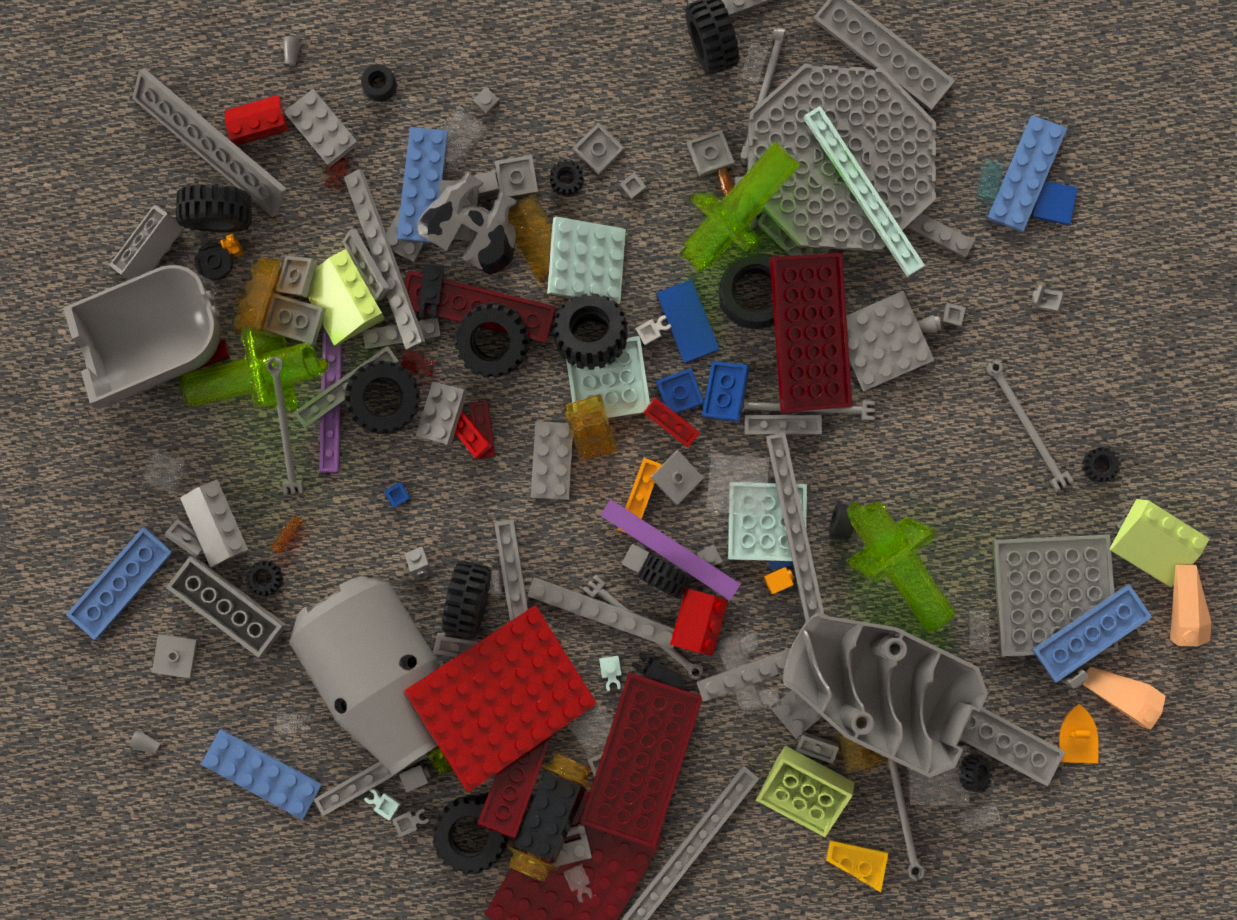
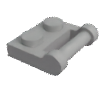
(576, 849)

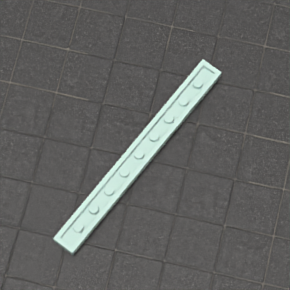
(863, 191)

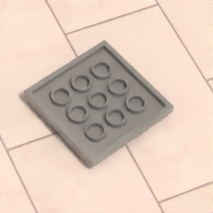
(885, 341)

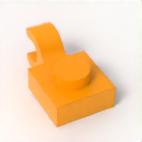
(232, 245)

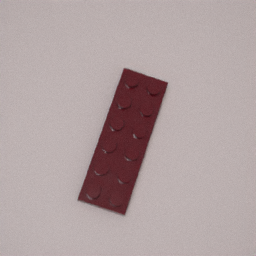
(511, 792)

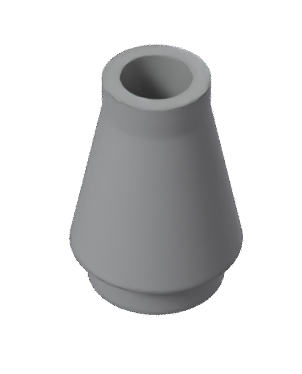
(291, 49)
(930, 324)
(144, 743)

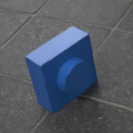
(397, 494)

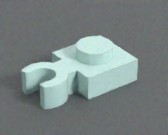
(610, 668)
(385, 804)

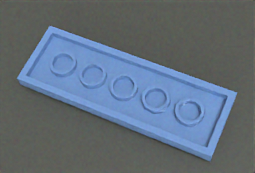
(1027, 173)
(421, 178)
(119, 583)
(1091, 633)
(261, 774)

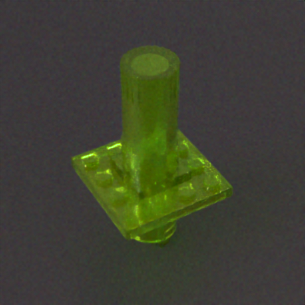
(730, 217)
(250, 373)
(893, 552)

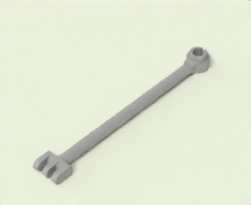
(779, 36)
(998, 375)
(863, 409)
(291, 482)
(611, 600)
(905, 822)

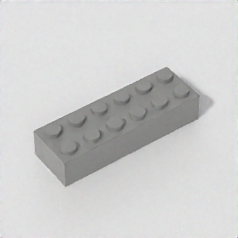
(226, 606)

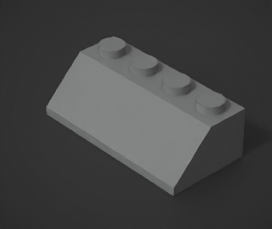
(147, 244)
(214, 523)

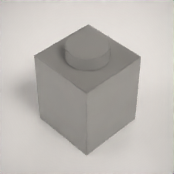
(490, 185)
(635, 557)
(415, 777)

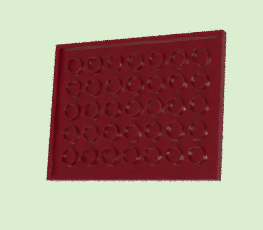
(612, 873)

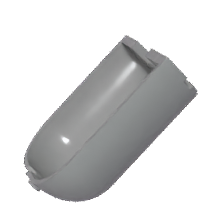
(144, 333)

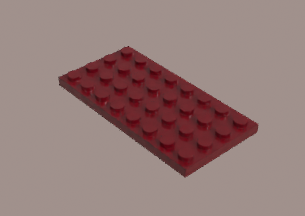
(811, 332)
(641, 760)

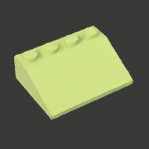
(345, 297)
(1157, 541)
(805, 791)

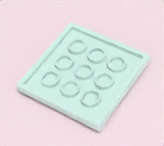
(586, 259)
(619, 384)
(763, 536)

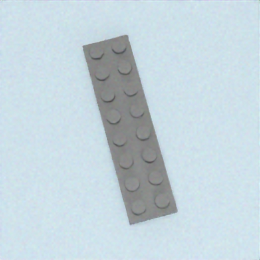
(884, 50)

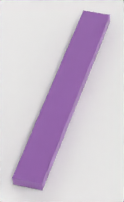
(330, 423)
(670, 549)

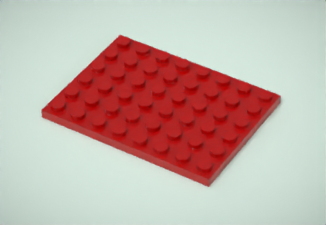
(500, 698)

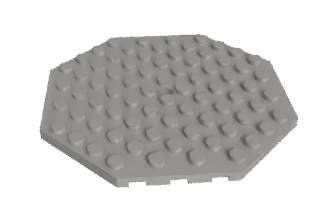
(881, 129)

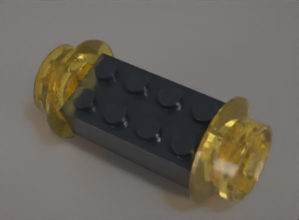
(550, 818)

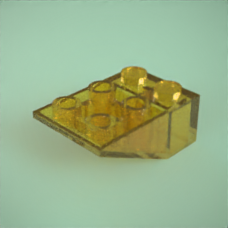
(590, 427)

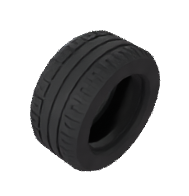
(732, 308)

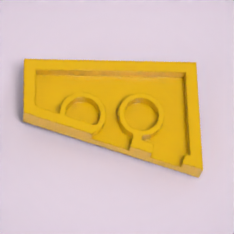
(859, 861)

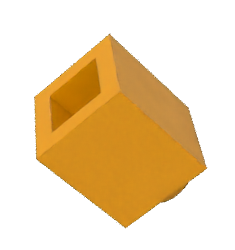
(779, 580)

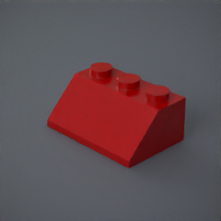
(255, 120)
(699, 622)

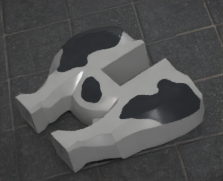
(494, 238)

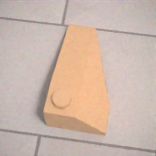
(1189, 610)
(1131, 697)

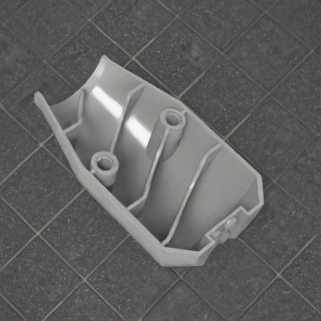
(361, 653)
(886, 690)

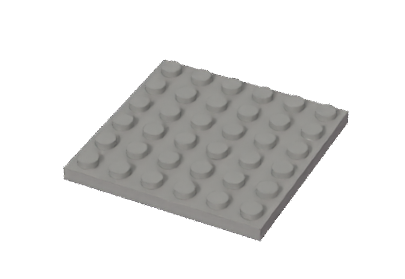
(1048, 586)

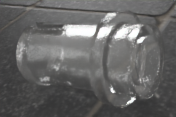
(495, 583)

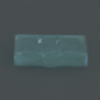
(989, 179)

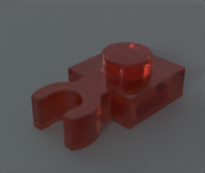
(336, 171)
(415, 361)

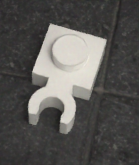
(650, 331)

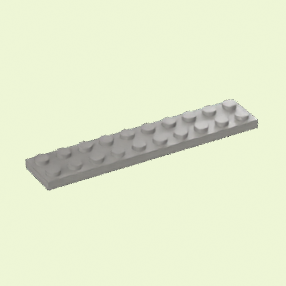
(208, 142)

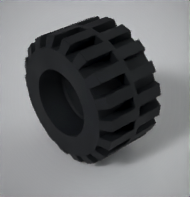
(664, 576)

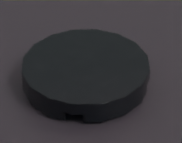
(213, 261)

